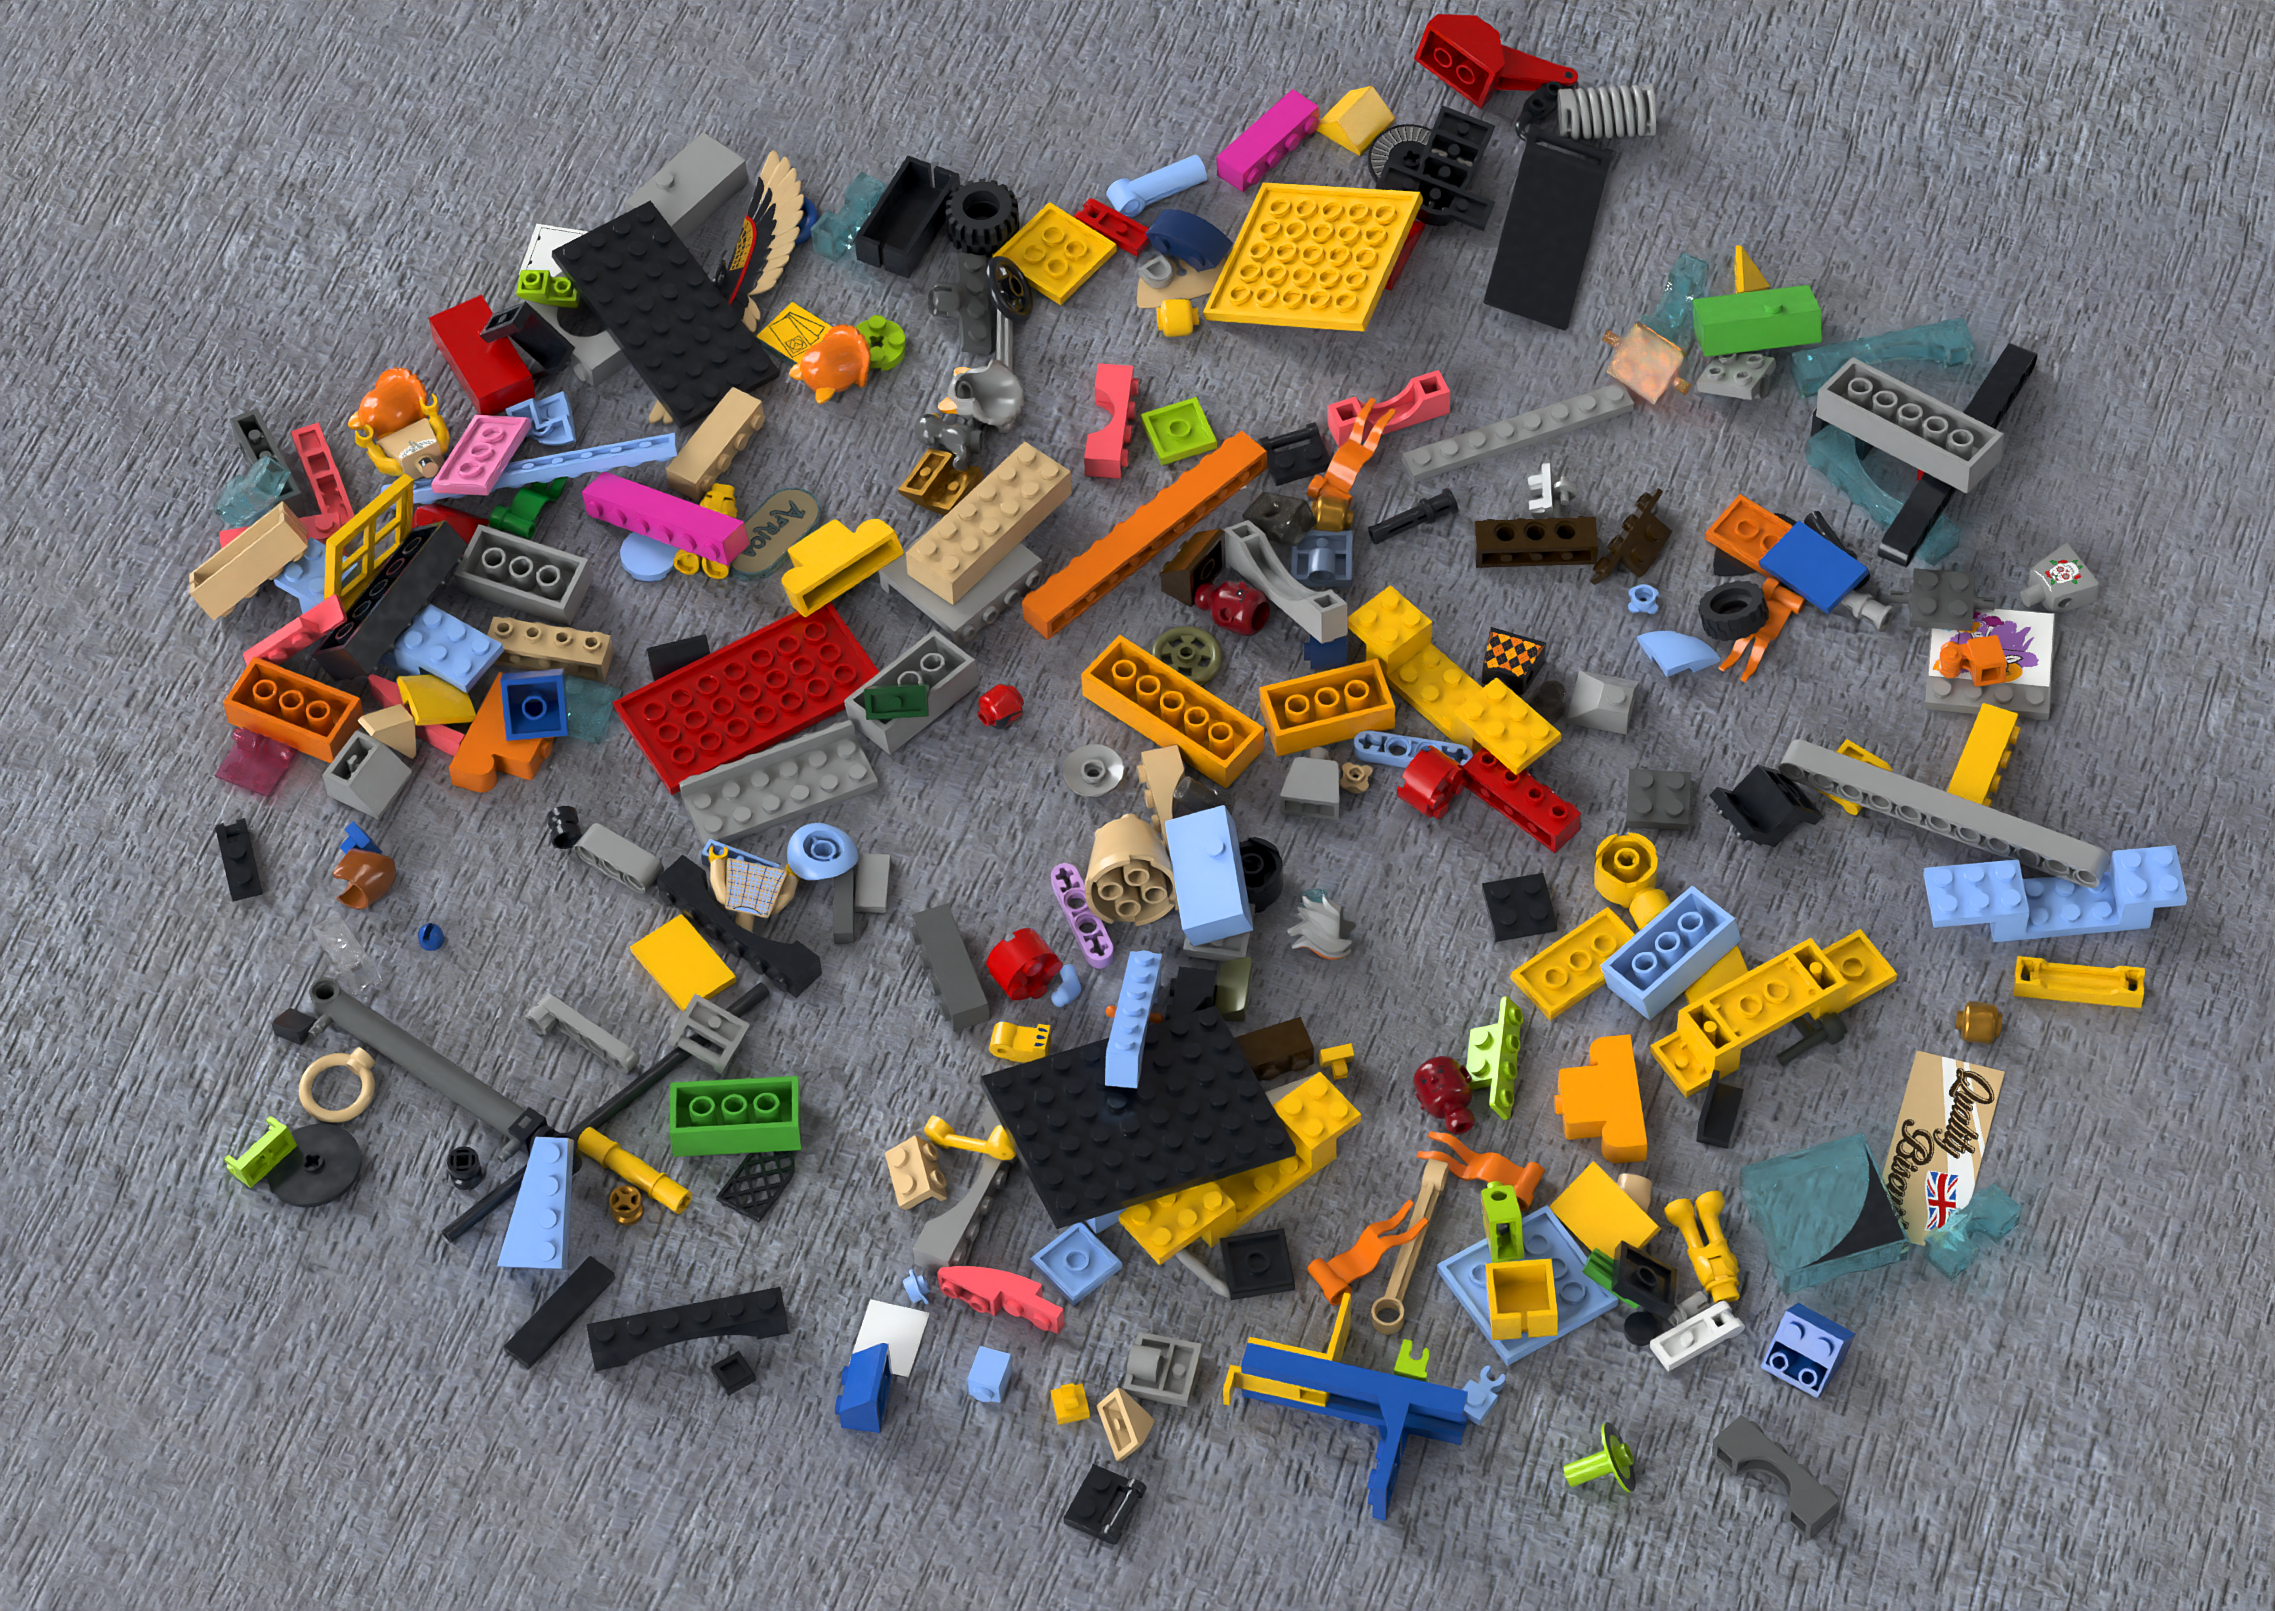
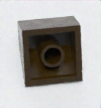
(1195, 563)

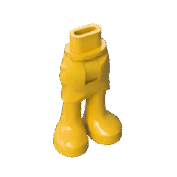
(721, 500)
(1712, 1263)

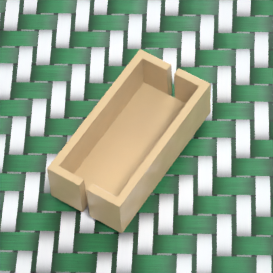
(248, 561)

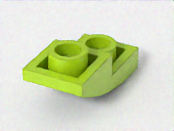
(548, 290)

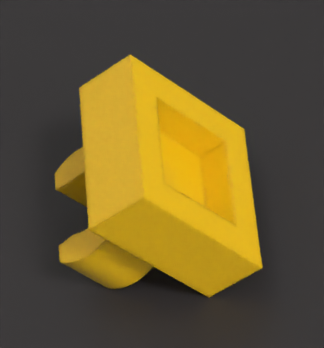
(1337, 1059)
(1070, 1403)

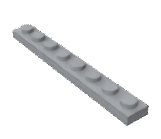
(1517, 432)

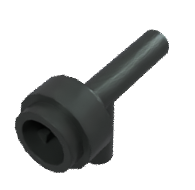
(1830, 1028)

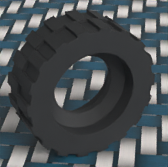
(1738, 624)

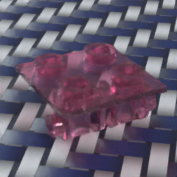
(255, 762)

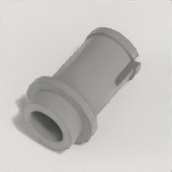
(1688, 1308)

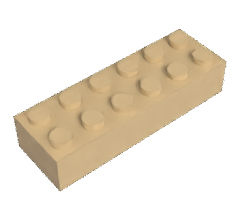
(988, 523)

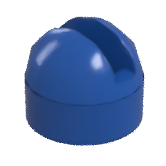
(436, 937)

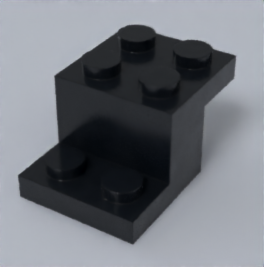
(1765, 806)

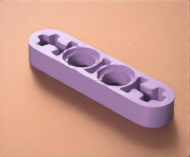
(1082, 915)

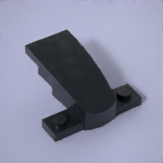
(1446, 171)

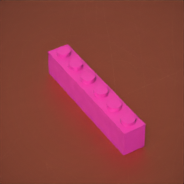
(665, 518)

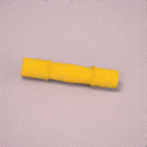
(634, 1170)

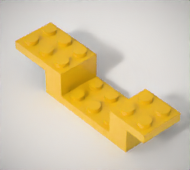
(1444, 692)
(1763, 1000)
(1314, 1120)

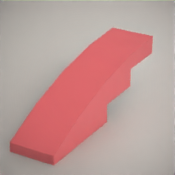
(322, 472)
(437, 735)

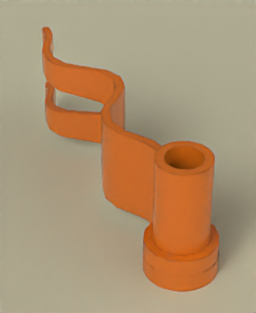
(1350, 457)
(1780, 605)
(1488, 1167)
(1362, 1257)

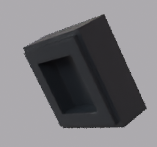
(733, 1373)

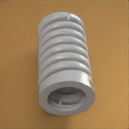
(1607, 105)

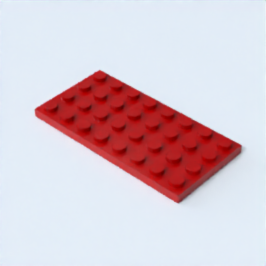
(746, 695)

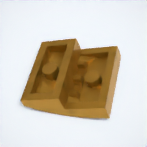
(937, 483)

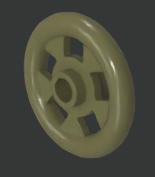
(1188, 636)

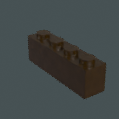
(1277, 1049)

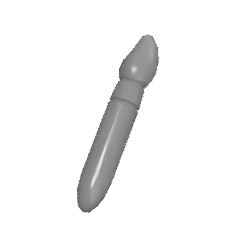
(1205, 1274)

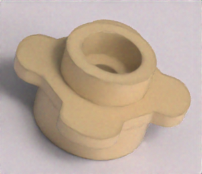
(1355, 785)

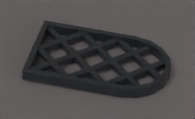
(722, 1196)

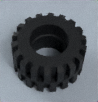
(979, 200)

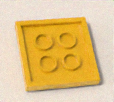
(1057, 252)

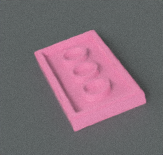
(481, 455)

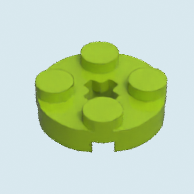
(892, 338)

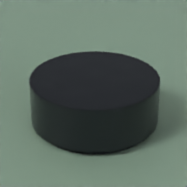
(1640, 1328)

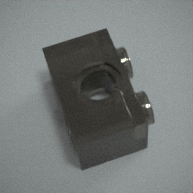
(1281, 517)

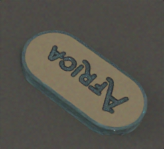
(772, 529)

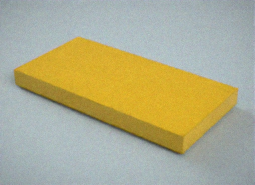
(1572, 964)

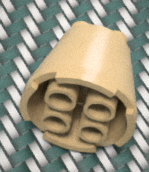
(1129, 873)

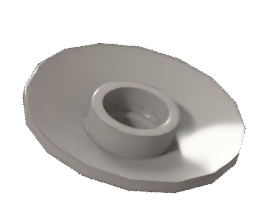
(1093, 760)

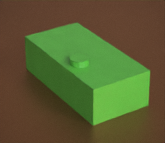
(1757, 320)
(735, 1116)

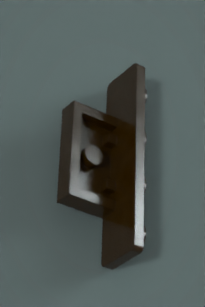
(1638, 543)

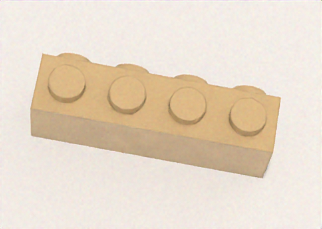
(552, 647)

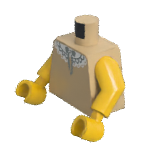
(412, 450)

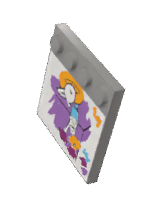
(2028, 649)

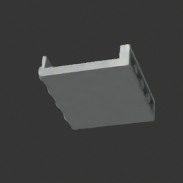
(981, 604)

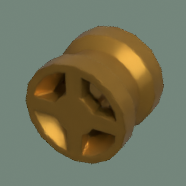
(626, 1197)

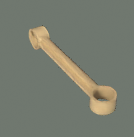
(1432, 1185)

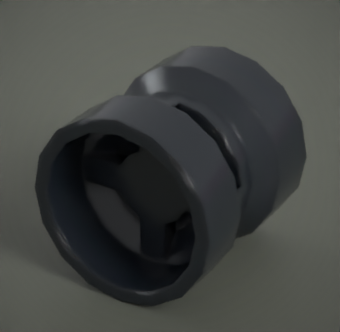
(564, 827)
(464, 1168)

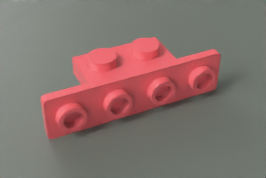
(299, 632)

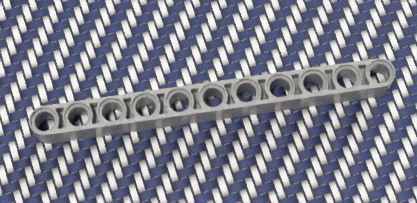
(1945, 813)

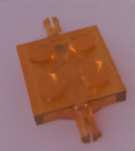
(1646, 362)

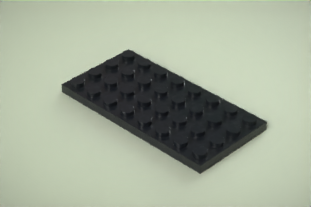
(664, 313)

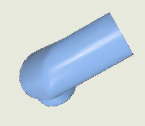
(1069, 989)

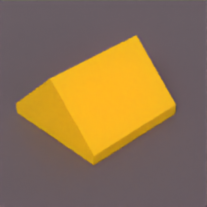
(1357, 120)

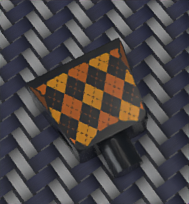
(1512, 660)

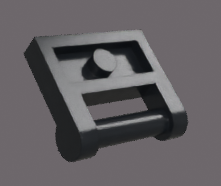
(1299, 461)
(1095, 1500)

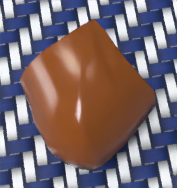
(368, 876)

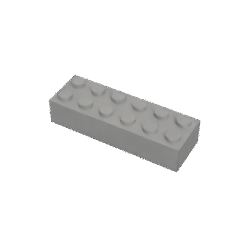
(1909, 425)

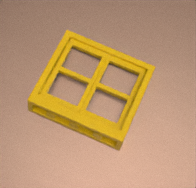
(400, 492)

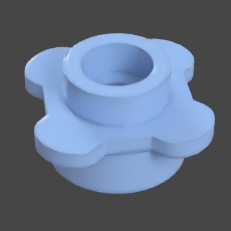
(1643, 592)
(917, 1287)

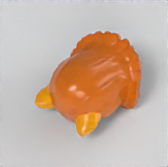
(835, 363)
(391, 403)

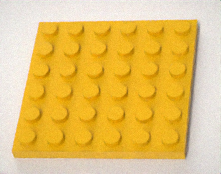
(1313, 256)

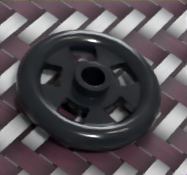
(1009, 289)

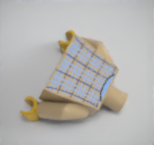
(750, 887)

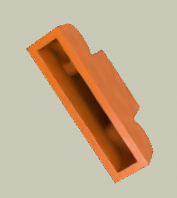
(487, 751)

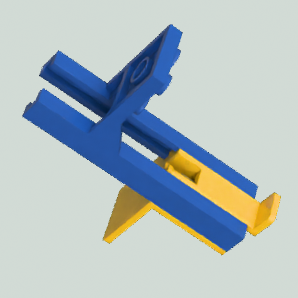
(1344, 1391)

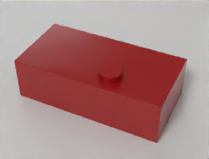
(488, 372)

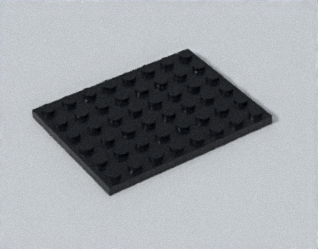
(1116, 1146)

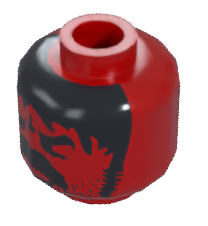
(1000, 706)

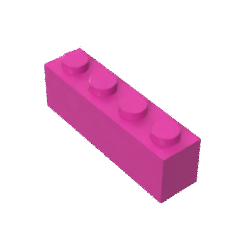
(1268, 140)

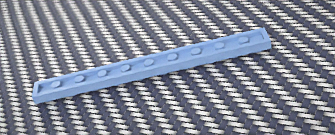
(565, 464)

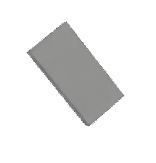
(872, 883)

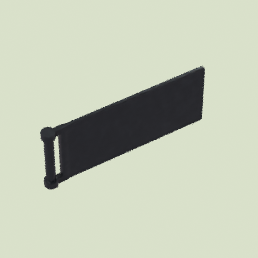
(1547, 229)

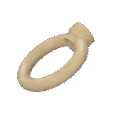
(360, 1064)

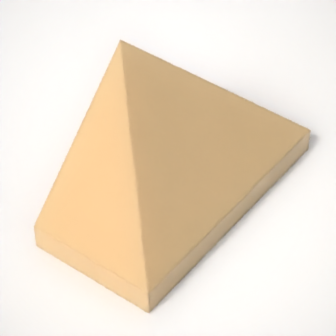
(1124, 1423)

